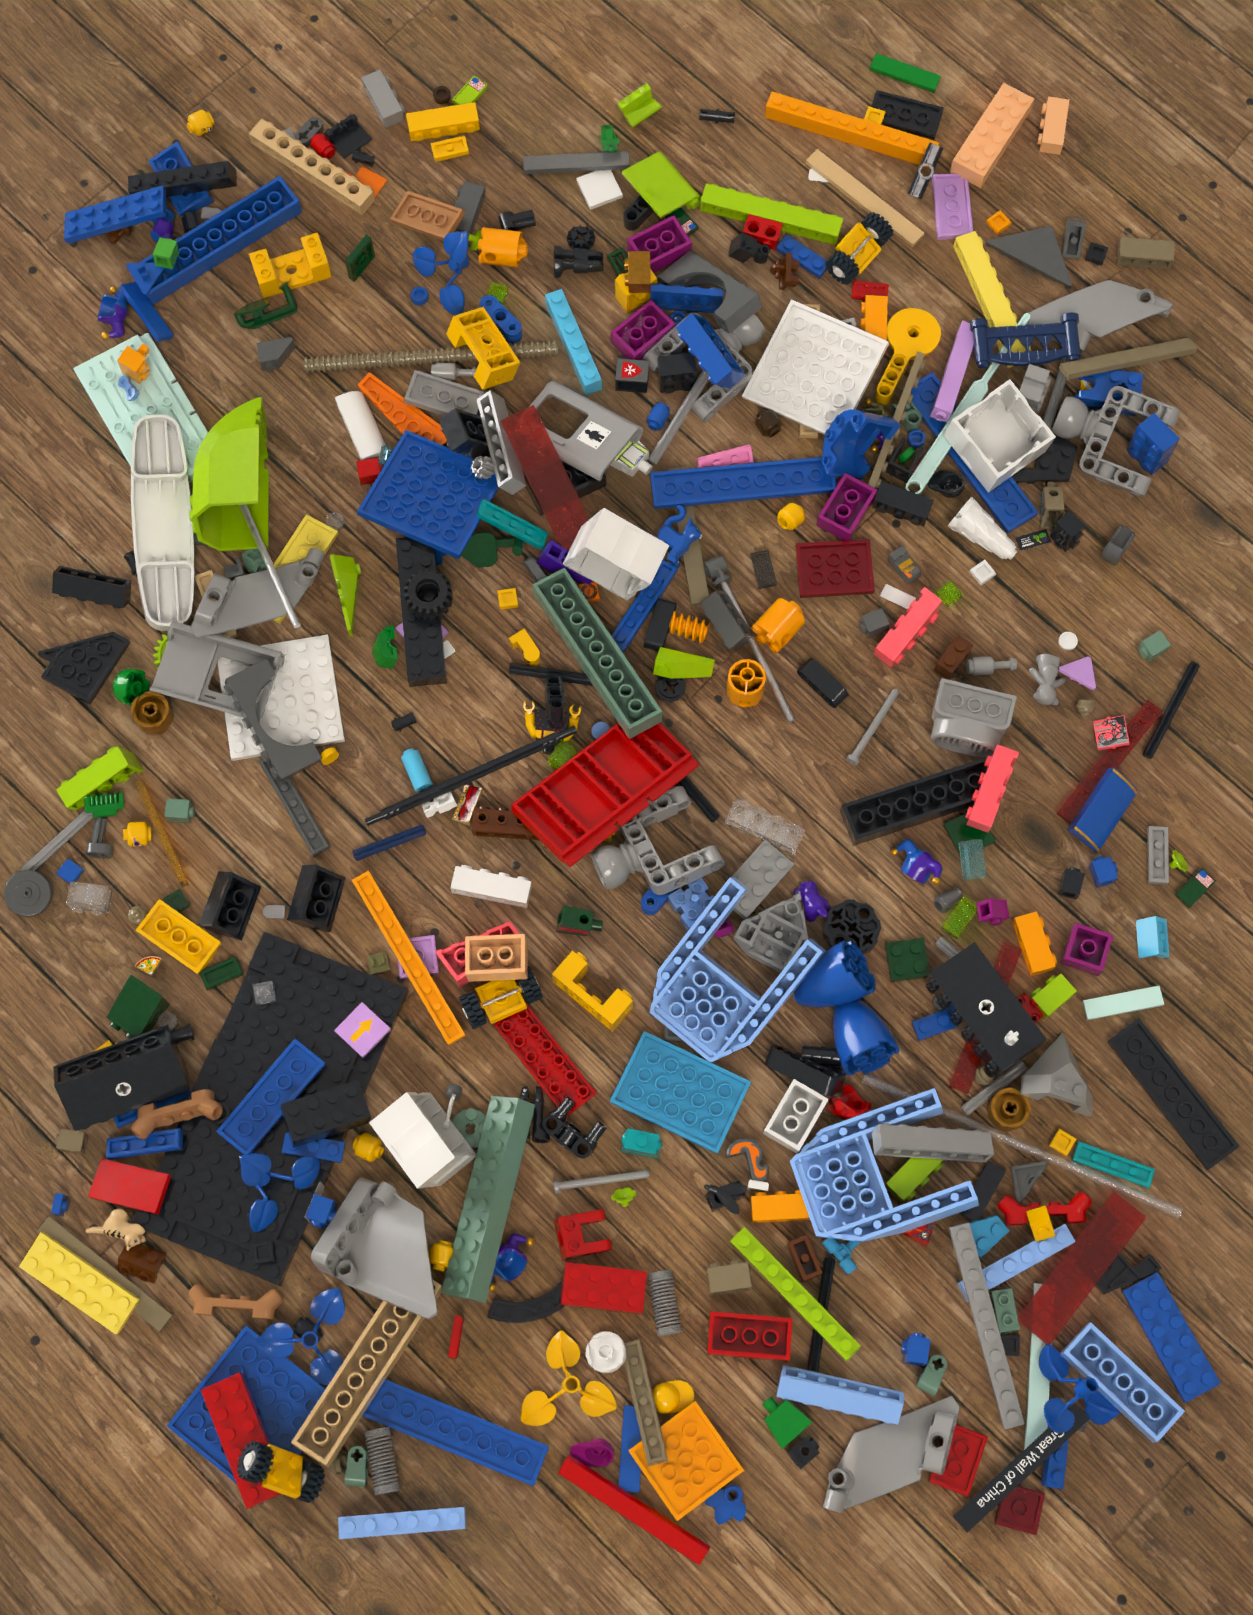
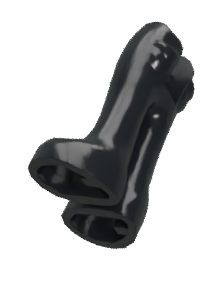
(539, 1135)

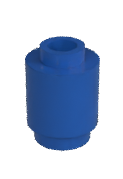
(658, 416)

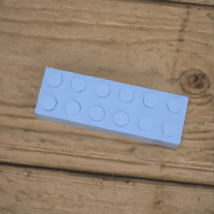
(1122, 1382)

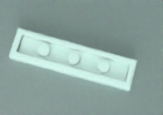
(1123, 1003)

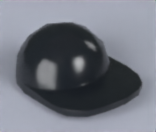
(947, 483)

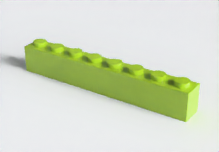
(795, 219)
(796, 1294)

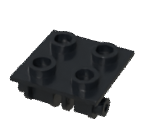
(347, 136)

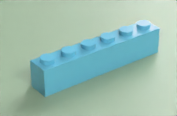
(573, 342)

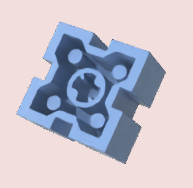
(690, 902)

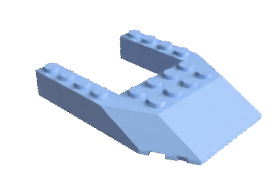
(706, 1001)
(846, 1187)

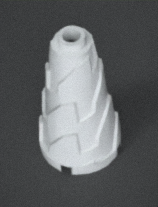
(980, 528)

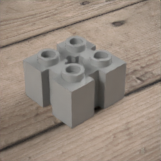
(1035, 386)

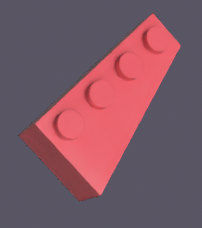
(908, 628)
(454, 957)

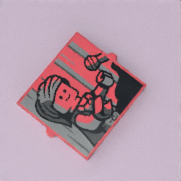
(1111, 732)

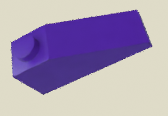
(552, 559)

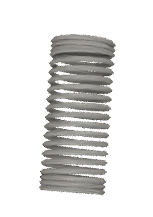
(658, 1276)
(380, 1487)

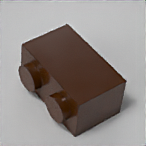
(953, 657)
(804, 1259)

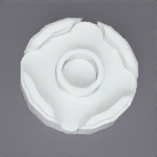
(606, 1352)

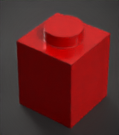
(368, 470)

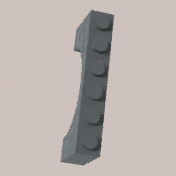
(739, 300)
(283, 758)

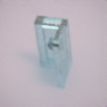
(972, 859)

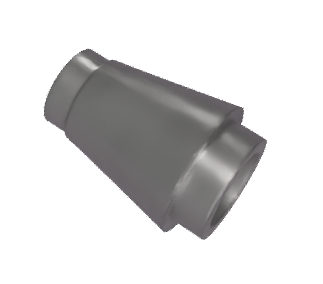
(947, 900)

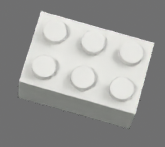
(795, 1116)

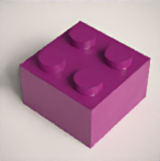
(1086, 949)

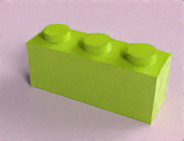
(911, 1175)

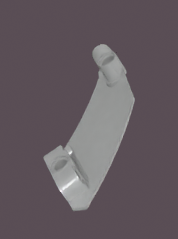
(1102, 309)
(253, 597)
(893, 1455)

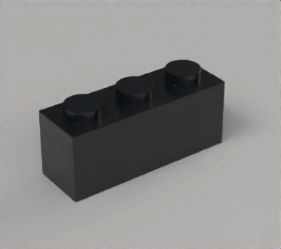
(902, 504)

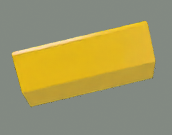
(179, 937)

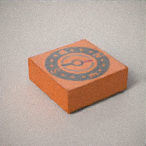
(590, 592)

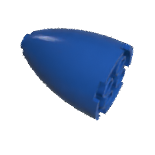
(836, 978)
(857, 1031)

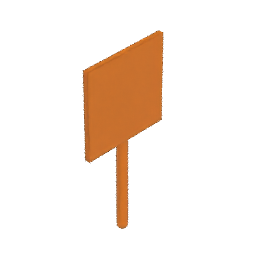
(369, 178)

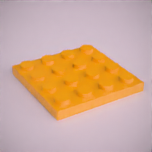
(696, 1462)

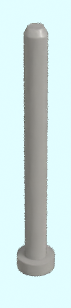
(853, 759)
(599, 1180)

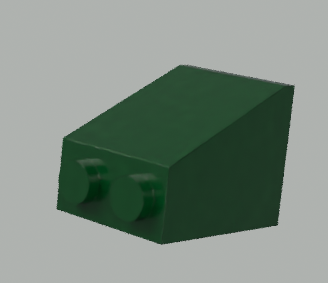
(136, 1008)

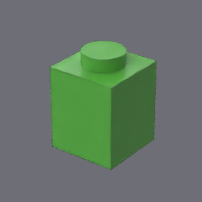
(166, 253)

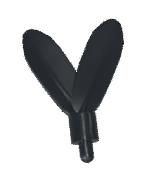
(724, 1192)

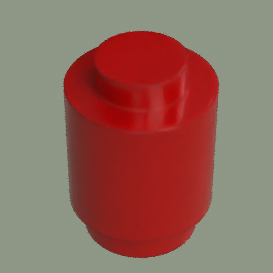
(322, 146)

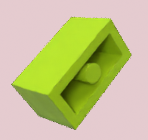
(1053, 995)

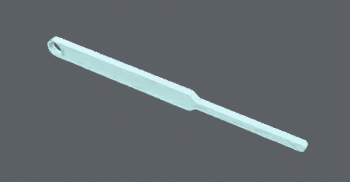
(941, 445)

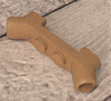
(150, 1117)
(206, 1305)

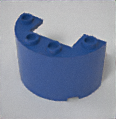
(850, 438)

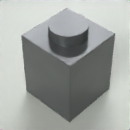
(874, 623)

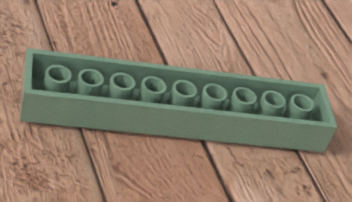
(597, 653)
(488, 1199)

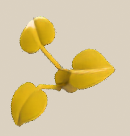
(596, 1398)

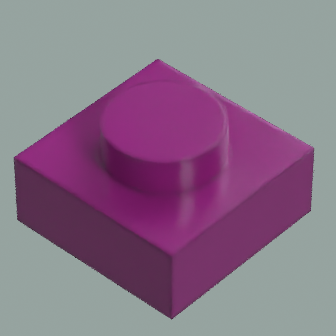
(725, 929)

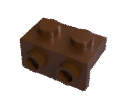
(141, 1262)

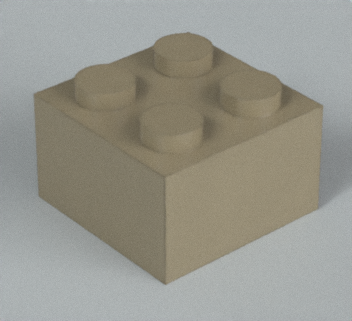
(728, 1278)

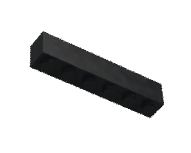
(186, 179)

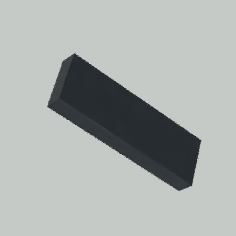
(984, 1189)

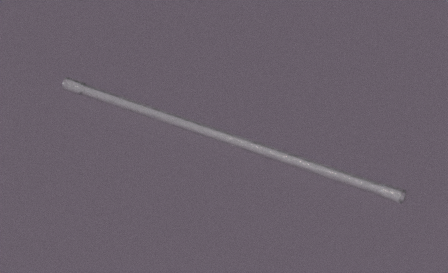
(1164, 1206)

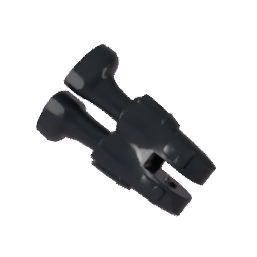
(583, 261)

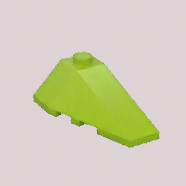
(347, 581)

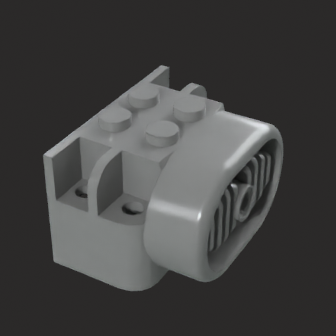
(970, 718)

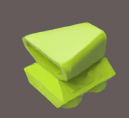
(639, 105)

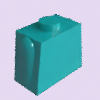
(641, 1143)

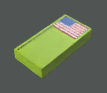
(470, 92)

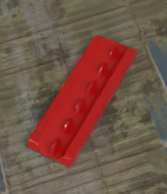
(544, 1058)

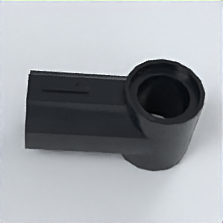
(516, 221)

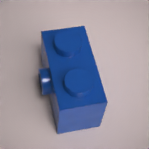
(321, 1211)
(915, 1349)

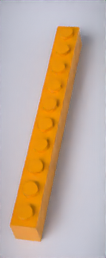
(847, 128)

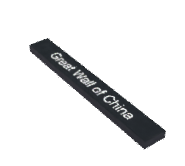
(1016, 1472)

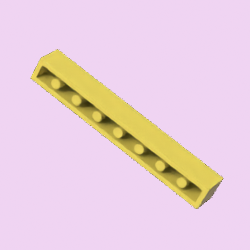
(986, 285)

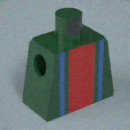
(570, 918)

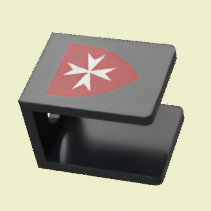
(632, 375)
(892, 466)

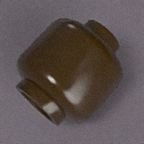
(768, 423)

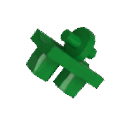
(608, 139)

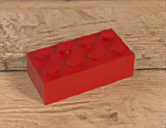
(603, 1288)
(749, 1336)

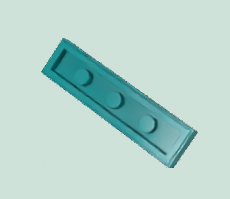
(512, 524)
(1113, 1165)

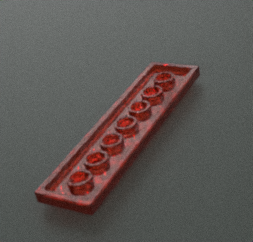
(545, 474)
(1081, 1268)

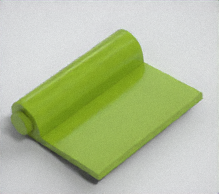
(661, 185)

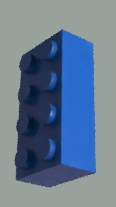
(710, 351)

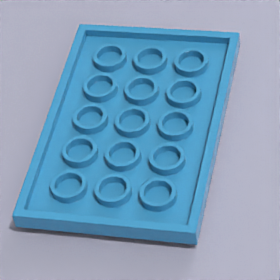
(680, 1092)

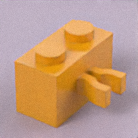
(134, 363)

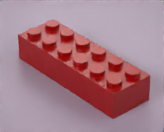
(237, 1425)

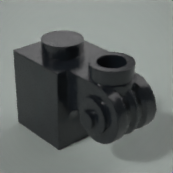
(745, 247)

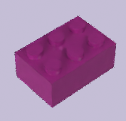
(664, 241)
(641, 331)
(846, 507)

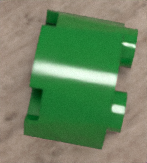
(382, 649)

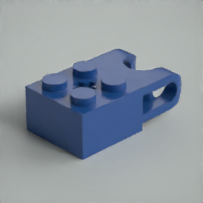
(1104, 382)

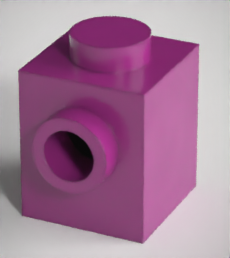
(993, 911)

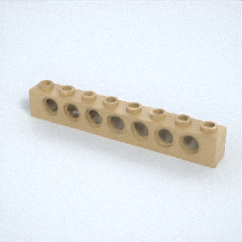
(260, 137)

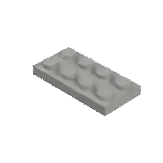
(441, 394)
(761, 875)

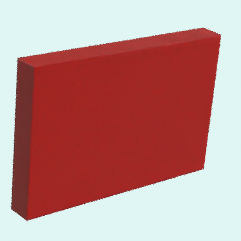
(962, 1461)

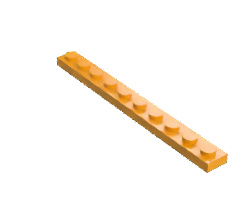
(408, 958)

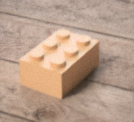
(496, 957)

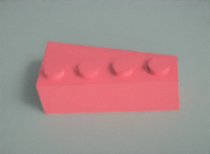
(992, 788)

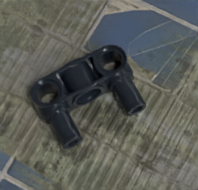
(568, 1134)

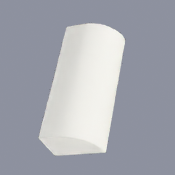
(360, 424)

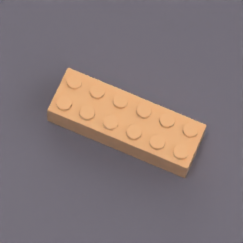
(992, 135)

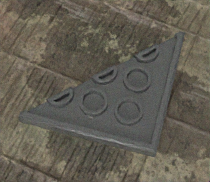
(1035, 250)

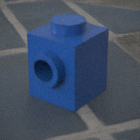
(1103, 871)

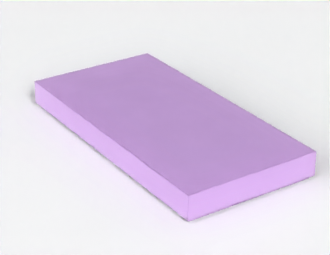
(951, 206)

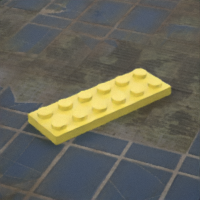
(308, 535)
(79, 1283)

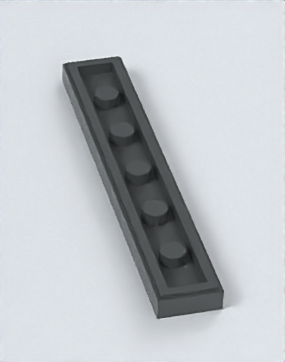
(576, 162)
(298, 812)

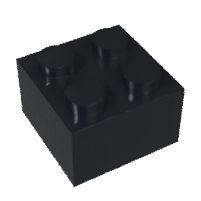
(676, 372)

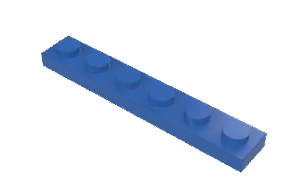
(643, 606)

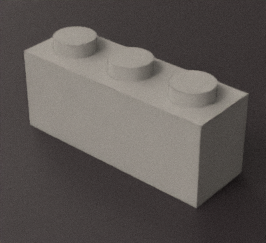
(383, 98)

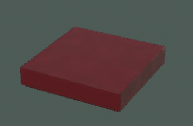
(1021, 1510)

